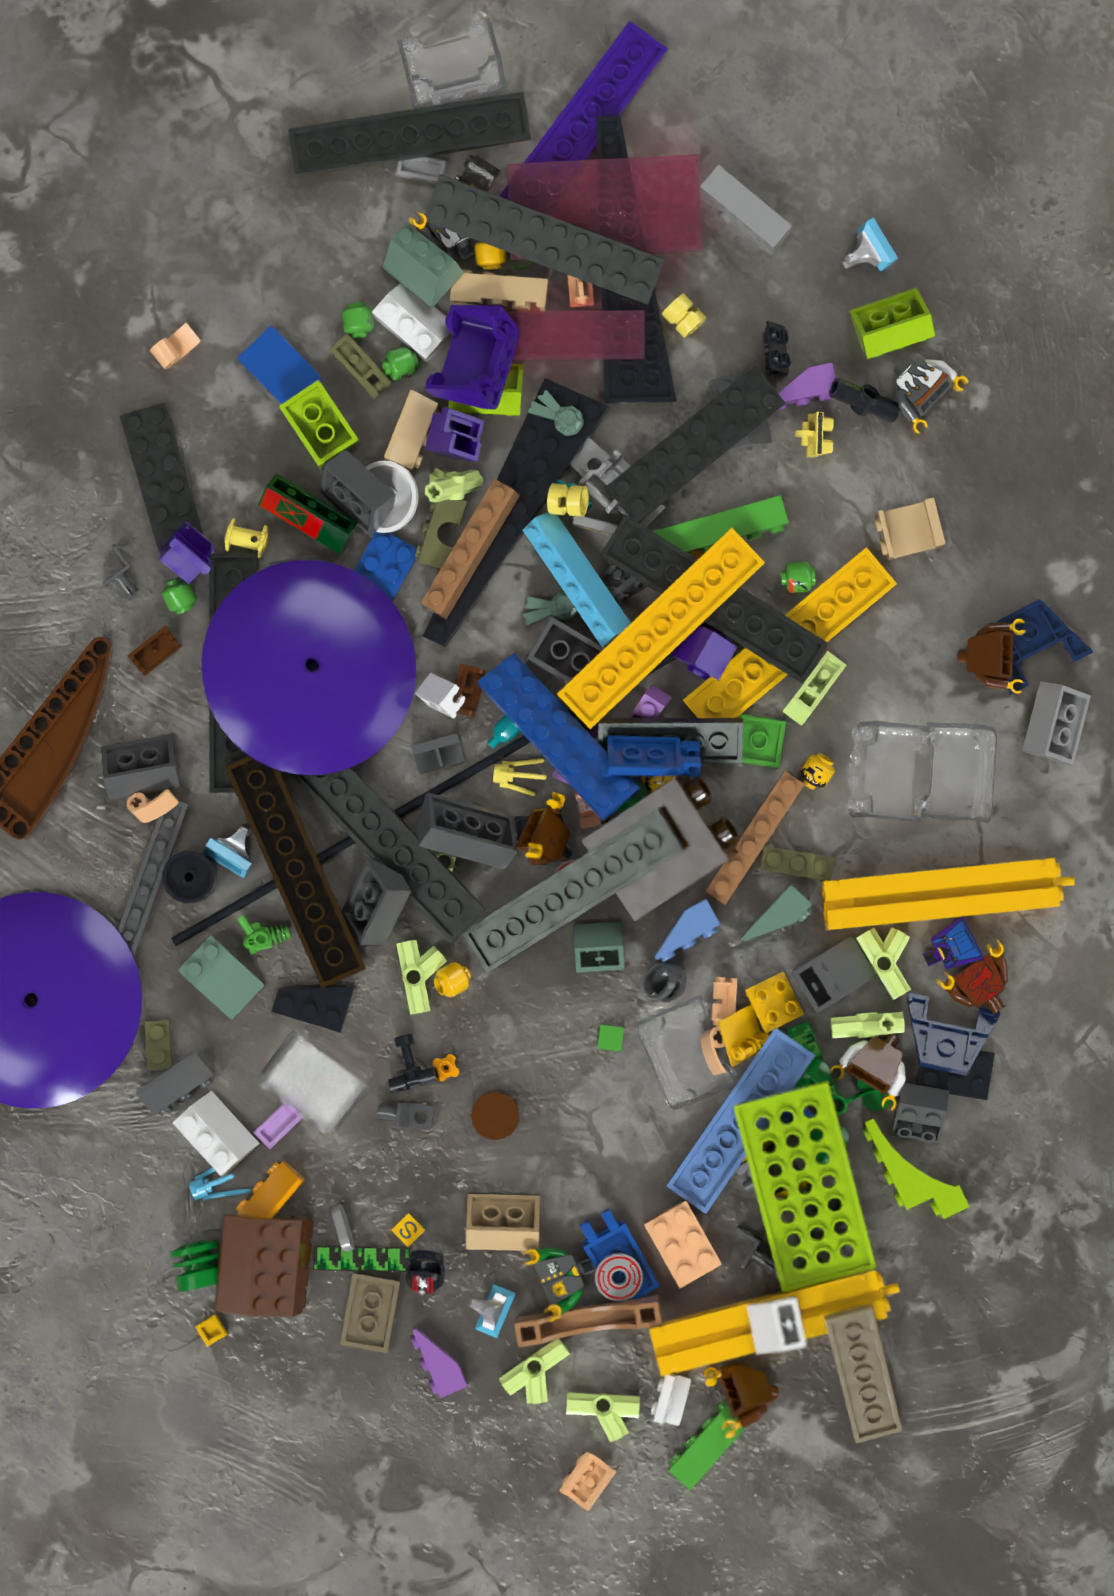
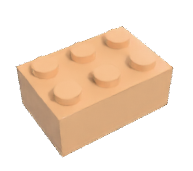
(682, 1243)

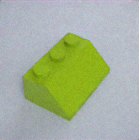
(892, 323)
(510, 400)

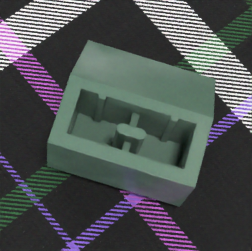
(598, 947)

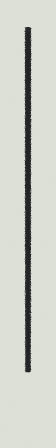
(348, 841)

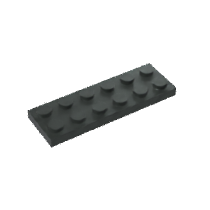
(160, 471)
(718, 737)

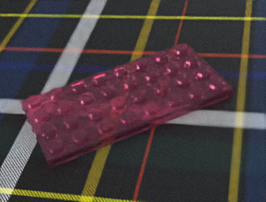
(630, 200)

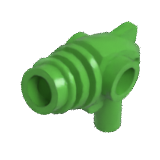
(260, 937)

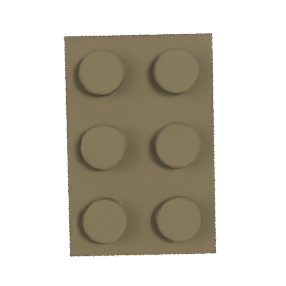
(370, 1312)

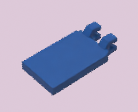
(278, 366)
(653, 756)
(617, 1240)

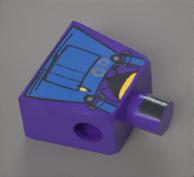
(953, 946)

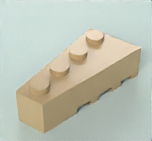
(508, 291)

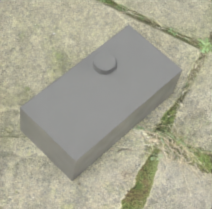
(744, 210)

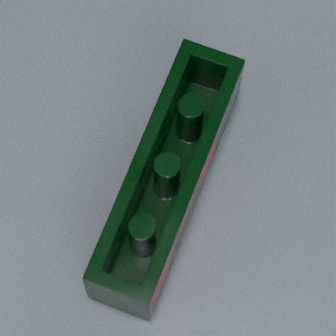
(307, 513)

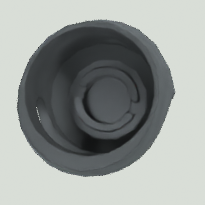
(664, 982)

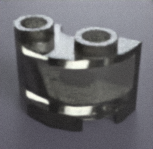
(479, 172)

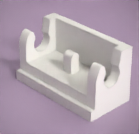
(439, 695)

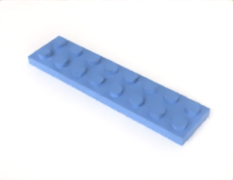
(720, 1146)

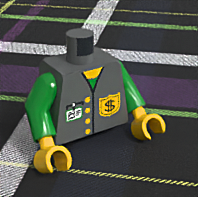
(559, 1277)

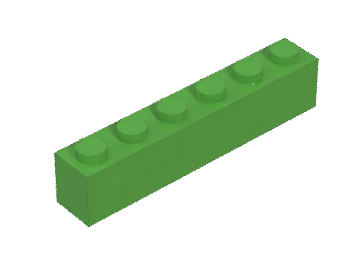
(746, 520)

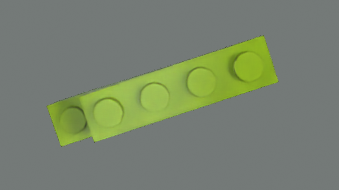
(911, 1184)

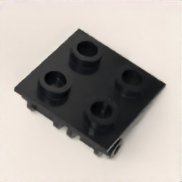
(776, 338)

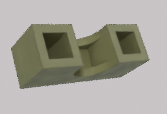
(432, 551)

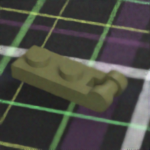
(359, 365)

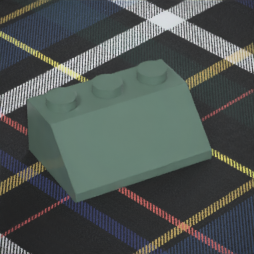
(421, 265)

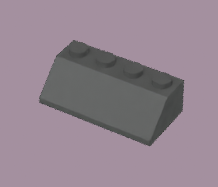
(467, 831)

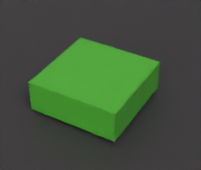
(610, 1038)

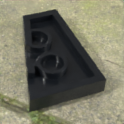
(316, 1006)

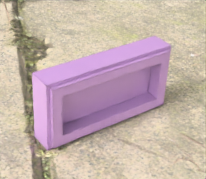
(277, 1125)

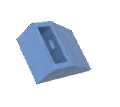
(692, 923)

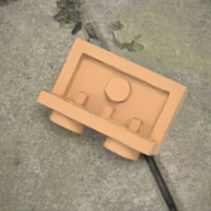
(587, 1480)

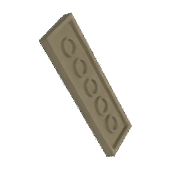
(863, 1373)

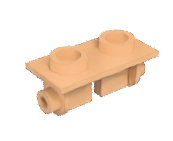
(580, 292)
(725, 992)

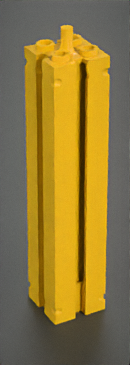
(943, 893)
(727, 1330)

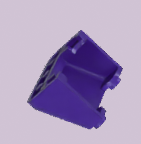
(477, 356)

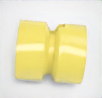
(684, 315)
(565, 499)

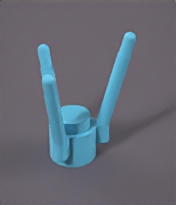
(202, 1187)

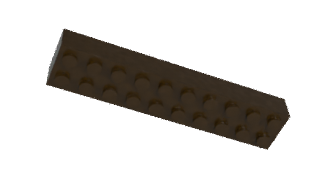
(296, 870)

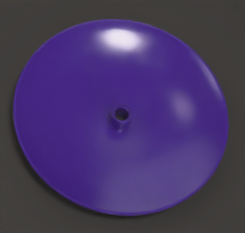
(260, 678)
(84, 1005)

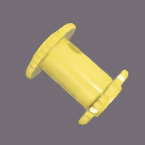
(243, 538)

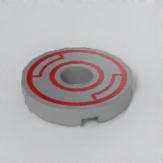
(625, 1289)

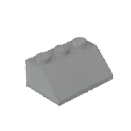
(1056, 722)

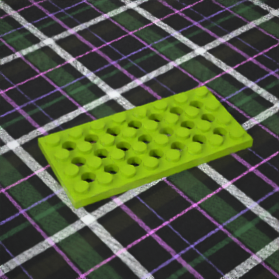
(819, 1195)

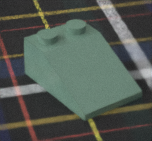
(784, 911)
(221, 977)

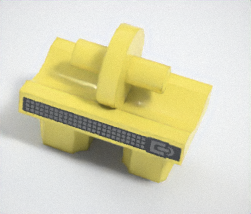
(812, 434)

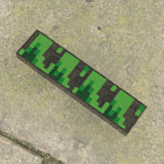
(361, 1258)

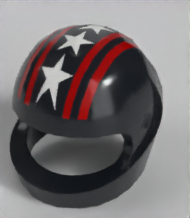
(422, 1276)

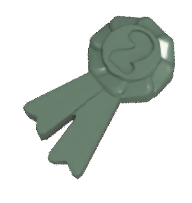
(567, 419)
(559, 606)

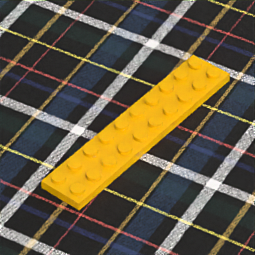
(822, 613)
(660, 628)

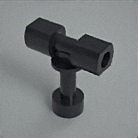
(412, 1074)

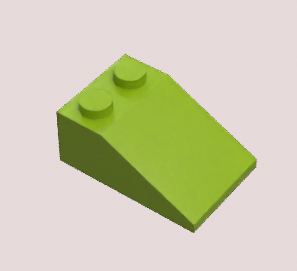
(319, 423)

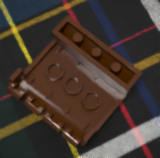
(263, 1265)

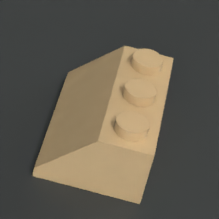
(411, 431)
(502, 1222)

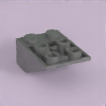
(833, 974)

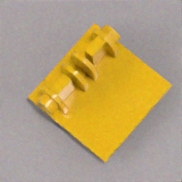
(774, 1002)
(742, 1035)

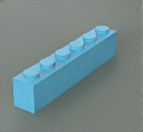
(577, 577)

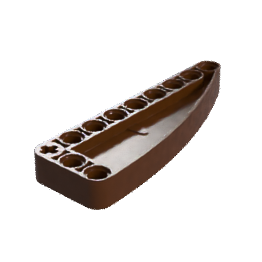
(46, 766)

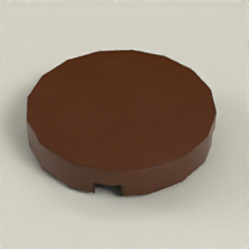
(495, 1116)

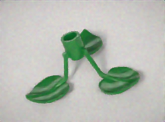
(819, 1072)

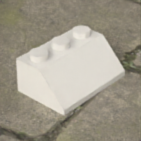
(413, 321)
(216, 1133)

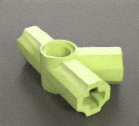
(452, 484)
(891, 950)
(425, 966)
(867, 1025)
(534, 1381)
(611, 1418)

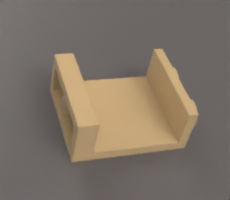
(909, 529)

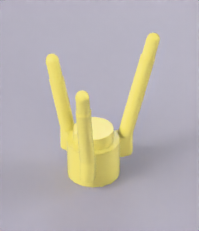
(504, 774)

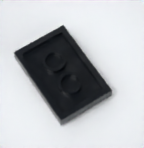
(973, 1085)

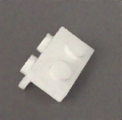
(672, 1399)

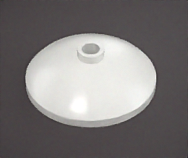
(406, 493)

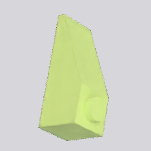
(814, 688)

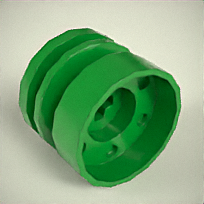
(197, 1265)

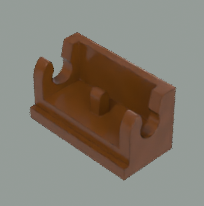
(154, 651)
(468, 686)

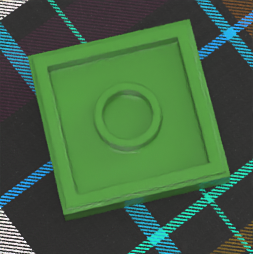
(762, 740)

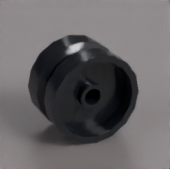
(183, 864)

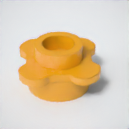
(450, 1062)

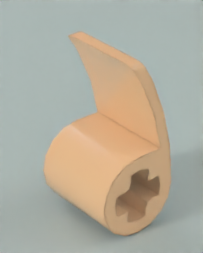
(175, 347)
(150, 810)
(709, 1048)

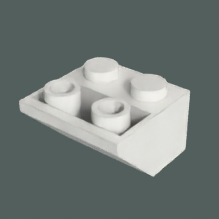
(776, 1325)

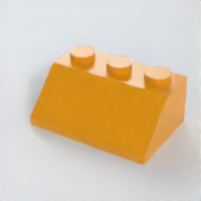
(272, 1193)

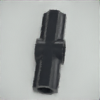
(864, 400)

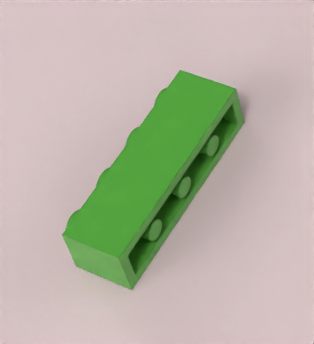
(704, 1448)

